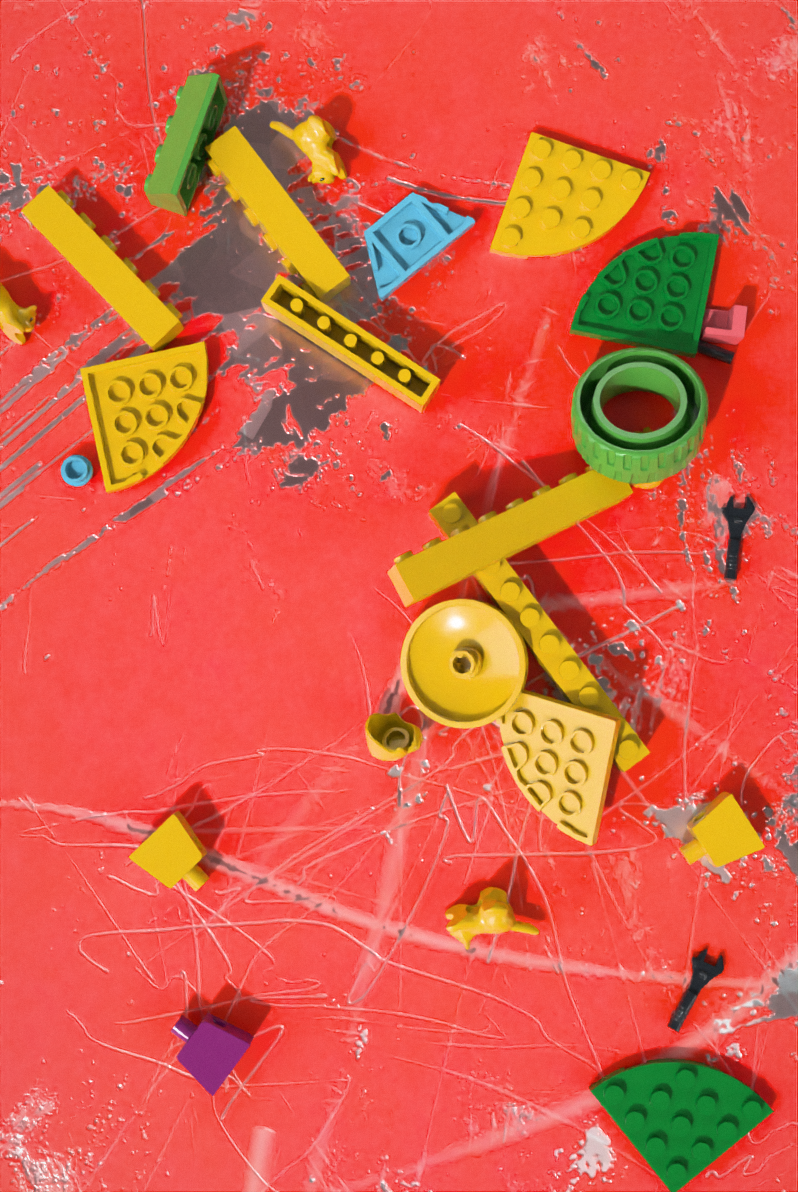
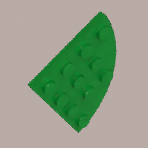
(652, 295)
(680, 1113)

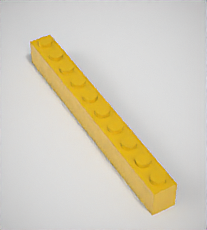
(542, 636)

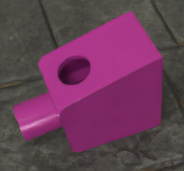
(210, 1049)

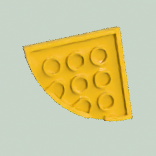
(563, 200)
(144, 410)
(561, 760)

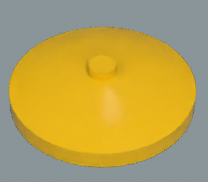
(464, 663)

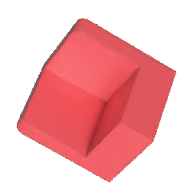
(724, 326)

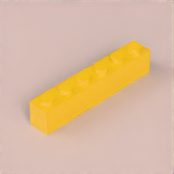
(277, 216)
(103, 269)
(350, 343)

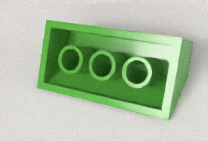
(188, 133)

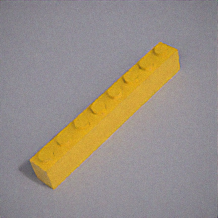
(504, 534)

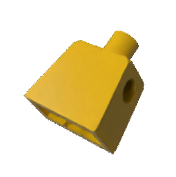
(721, 833)
(172, 854)

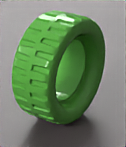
(639, 456)

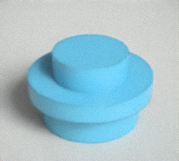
(76, 470)

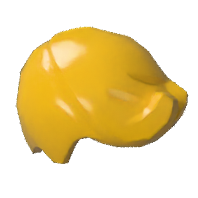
(391, 736)

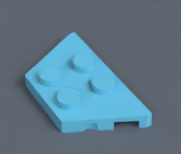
(410, 239)

